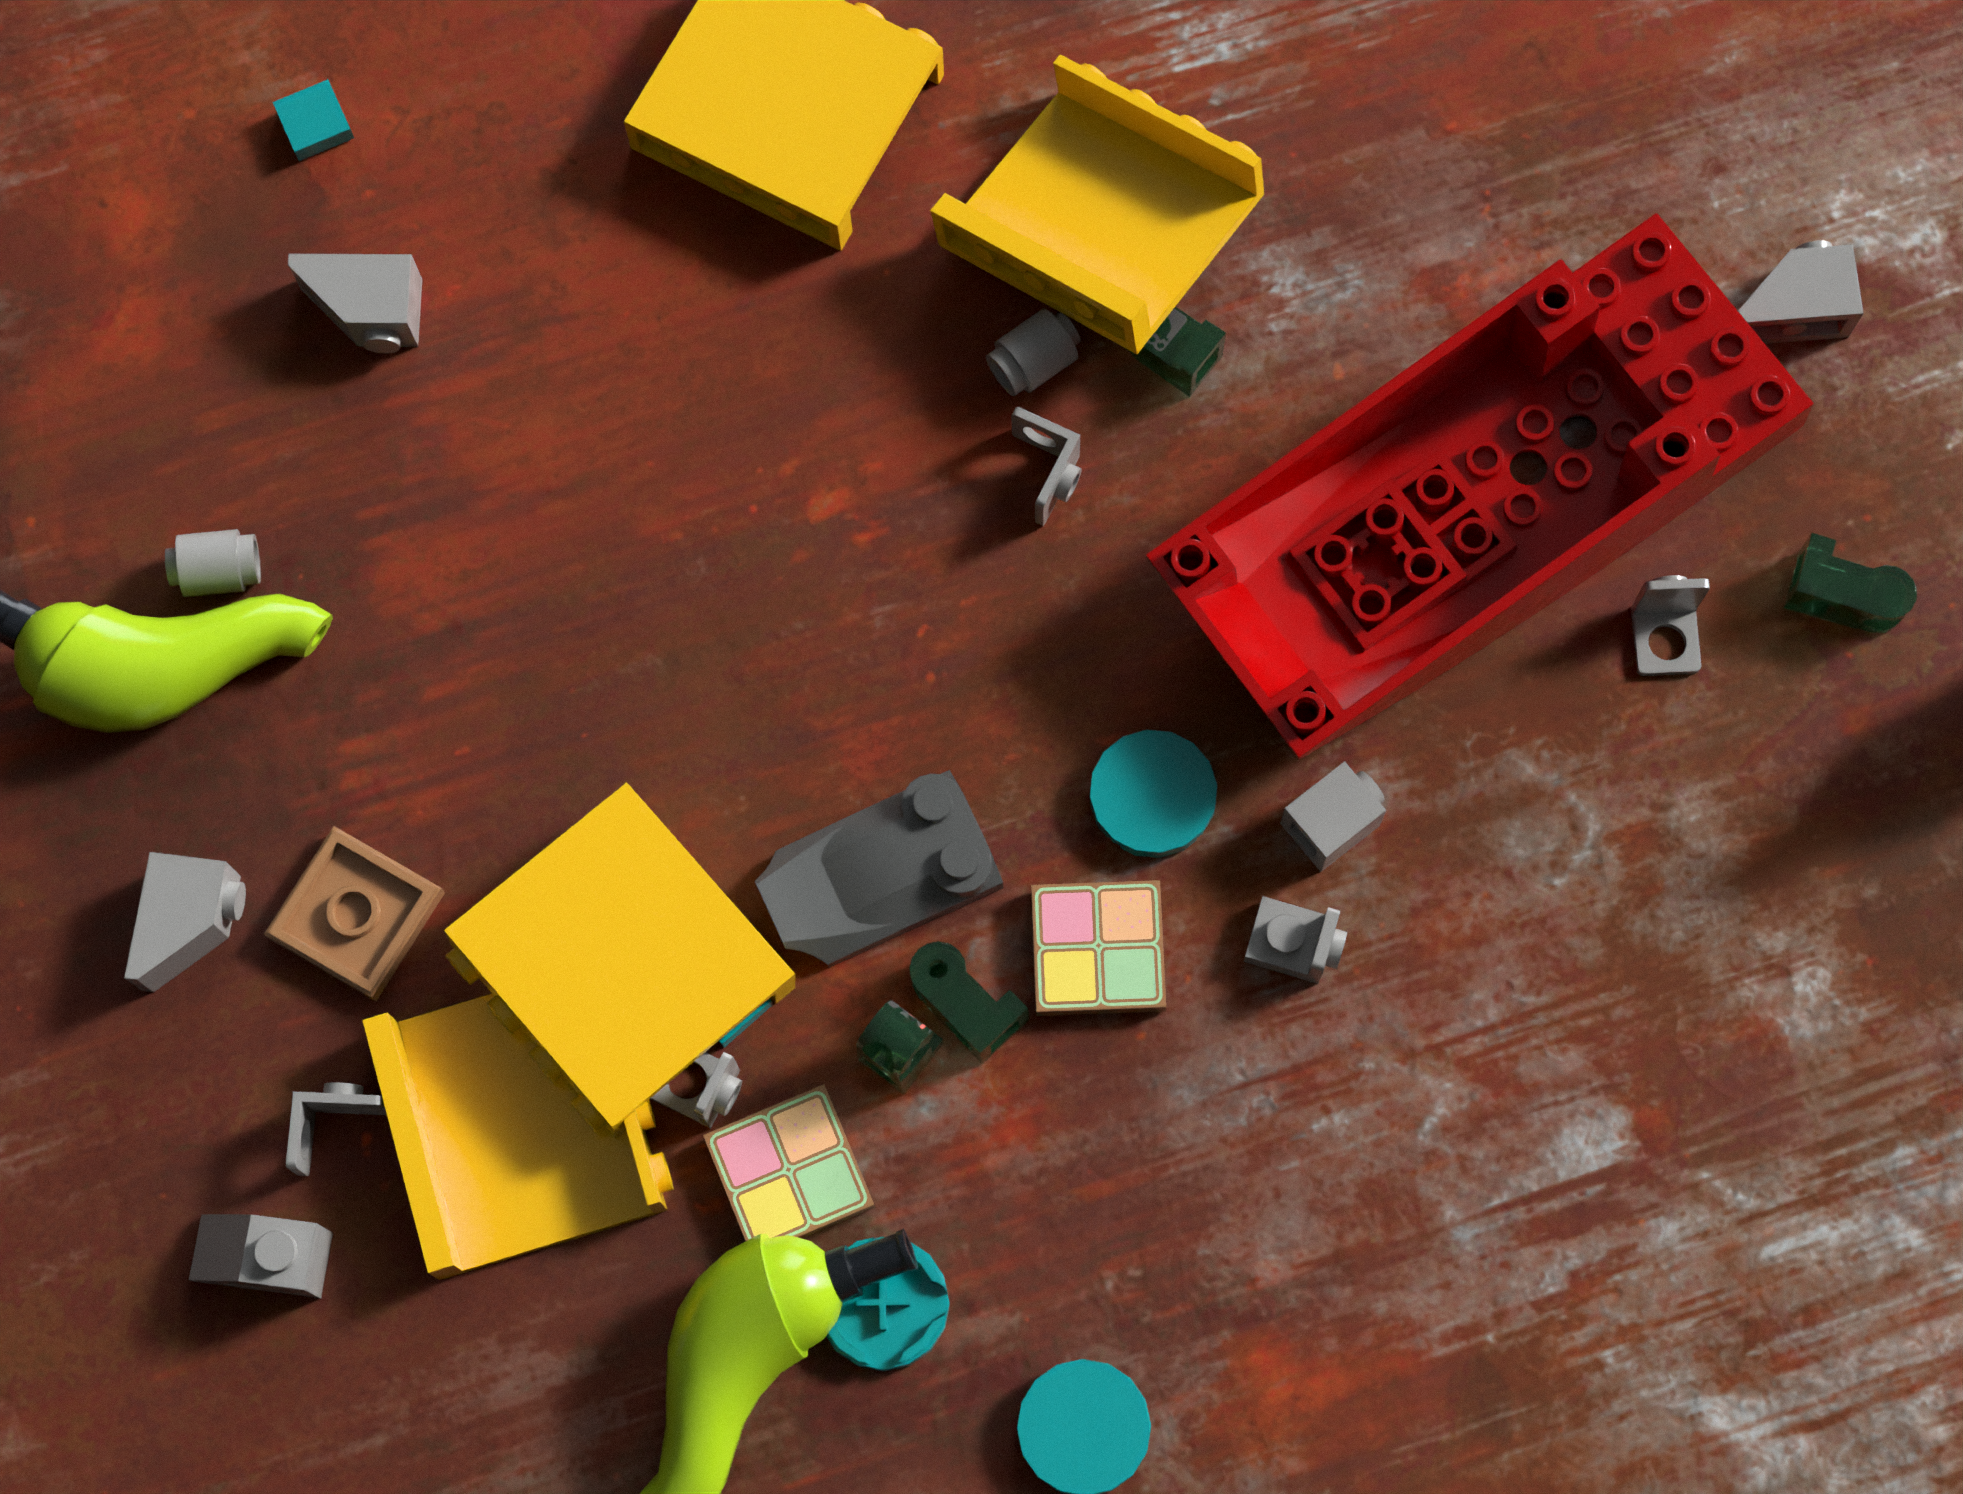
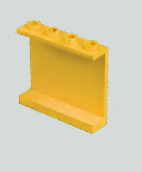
(784, 104)
(1105, 206)
(616, 959)
(496, 1147)

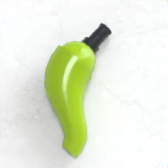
(138, 671)
(741, 1330)

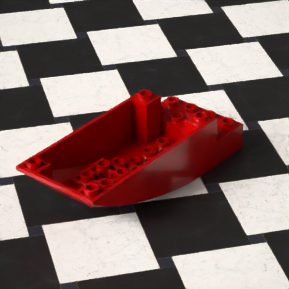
(1399, 524)

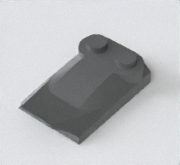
(879, 872)

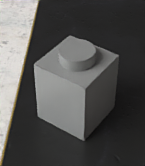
(1334, 815)

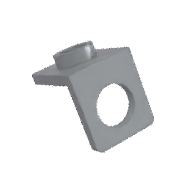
(1063, 444)
(1673, 604)
(718, 1095)
(335, 1098)

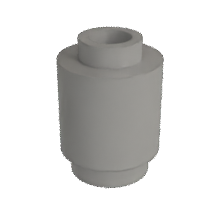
(1034, 352)
(213, 562)

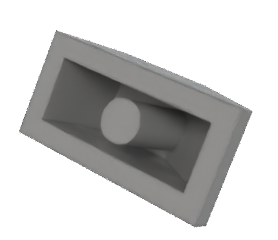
(365, 295)
(1807, 296)
(181, 916)
(261, 1254)

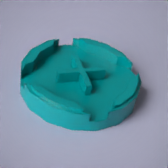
(1153, 793)
(893, 1318)
(1084, 1427)

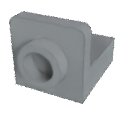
(1295, 940)

